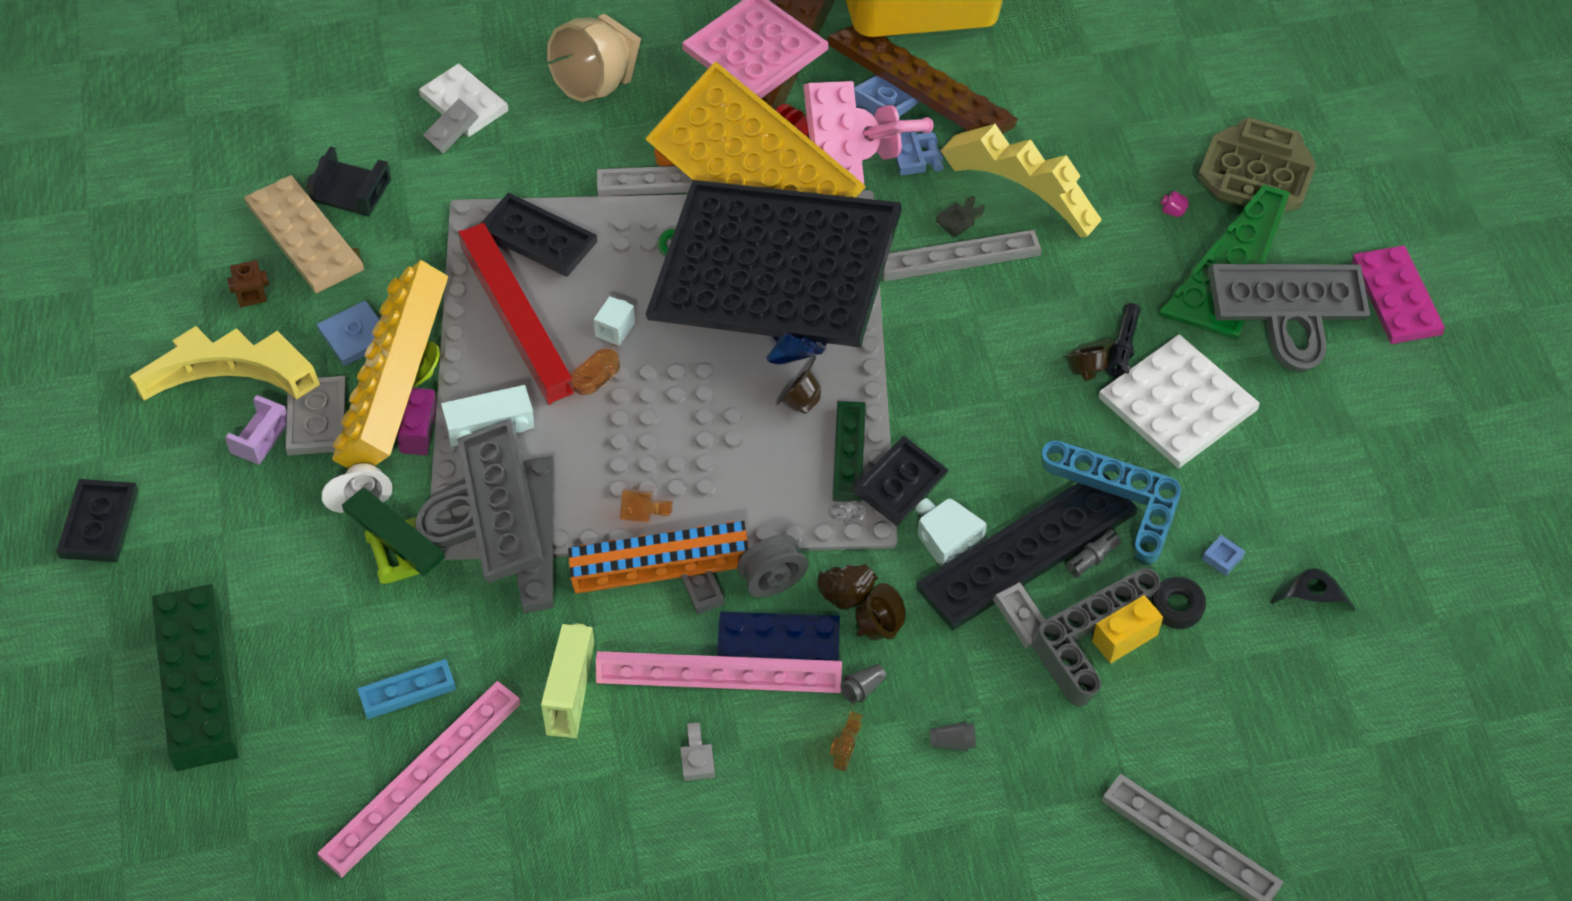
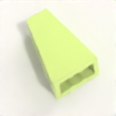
(567, 681)

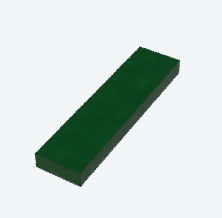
(848, 449)
(393, 531)

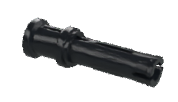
(1122, 349)

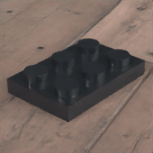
(900, 481)
(97, 520)

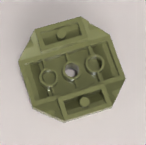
(1255, 155)

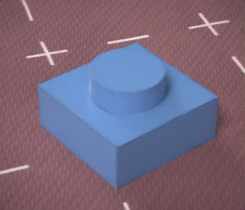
(1223, 555)

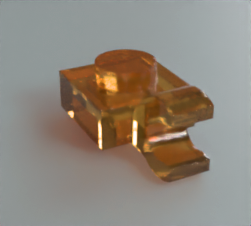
(639, 506)

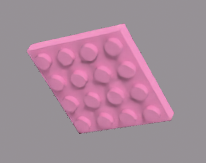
(756, 45)

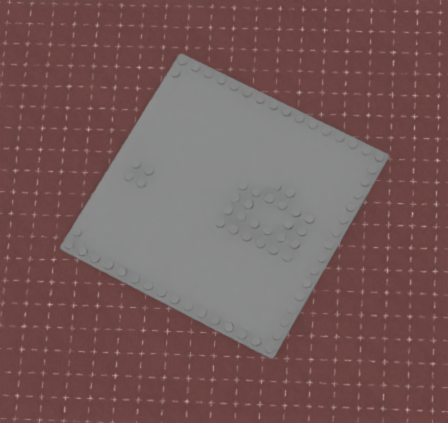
(679, 417)

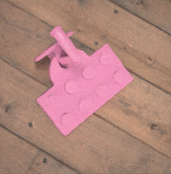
(840, 126)

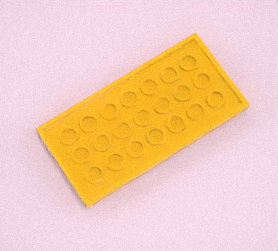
(736, 138)

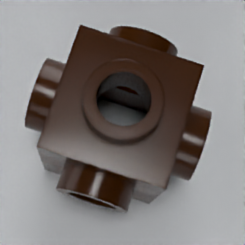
(245, 278)

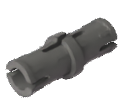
(1093, 553)

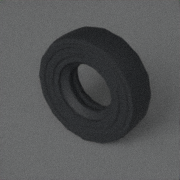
(1187, 588)

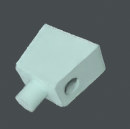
(948, 529)

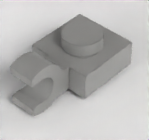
(697, 758)

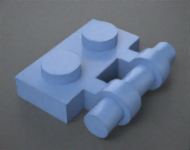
(913, 159)

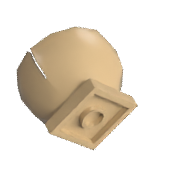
(600, 56)

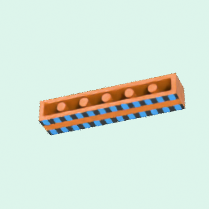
(657, 556)

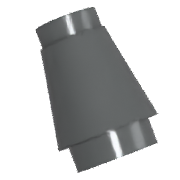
(861, 684)
(954, 736)

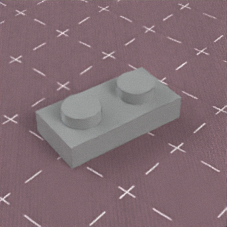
(451, 126)
(1020, 612)

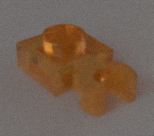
(843, 747)

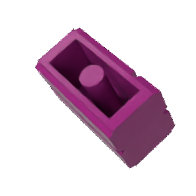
(417, 422)

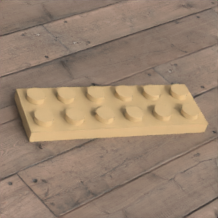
(304, 234)

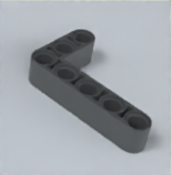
(1085, 619)

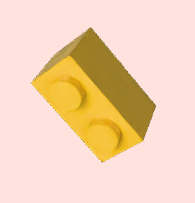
(1127, 629)

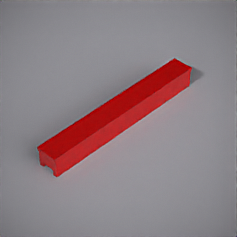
(516, 313)

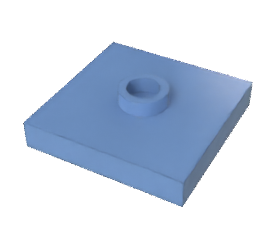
(349, 332)

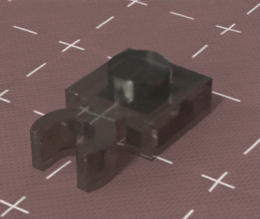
(958, 218)

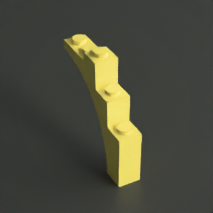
(1021, 162)
(232, 355)

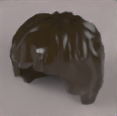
(847, 585)

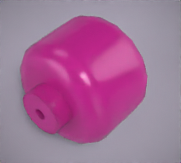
(1174, 204)

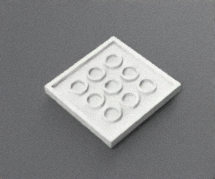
(1178, 401)

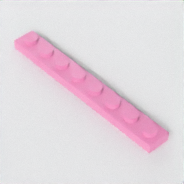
(718, 672)
(418, 779)

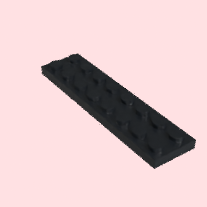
(1023, 551)

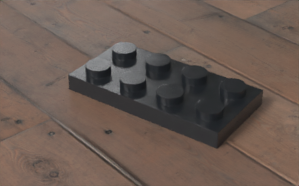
(539, 234)

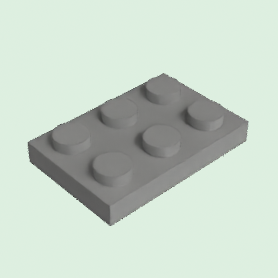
(316, 417)

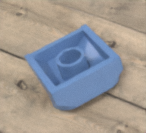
(879, 93)

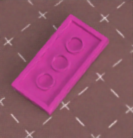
(1398, 295)

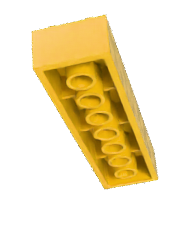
(390, 367)

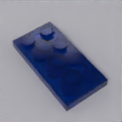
(779, 636)

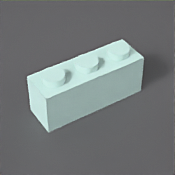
(484, 410)

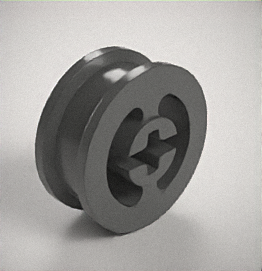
(772, 566)

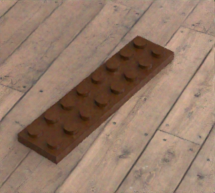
(921, 80)

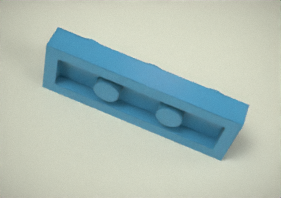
(406, 689)

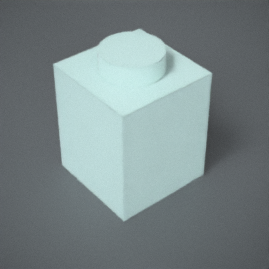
(614, 321)

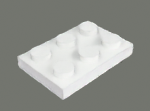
(461, 84)

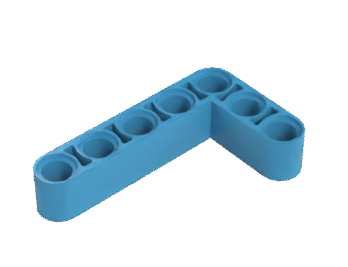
(1121, 487)

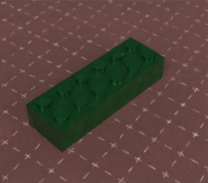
(194, 678)

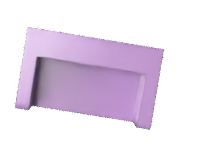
(260, 432)

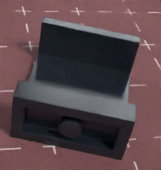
(347, 185)

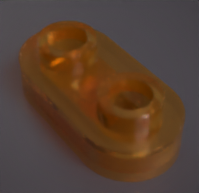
(594, 373)

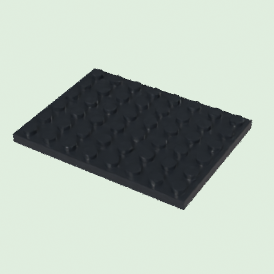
(775, 262)

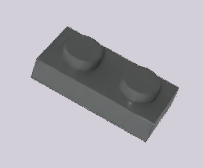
(703, 591)

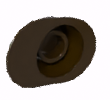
(1089, 358)
(804, 390)
(881, 613)

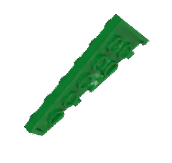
(1245, 242)

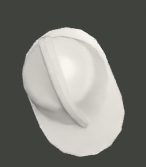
(345, 486)

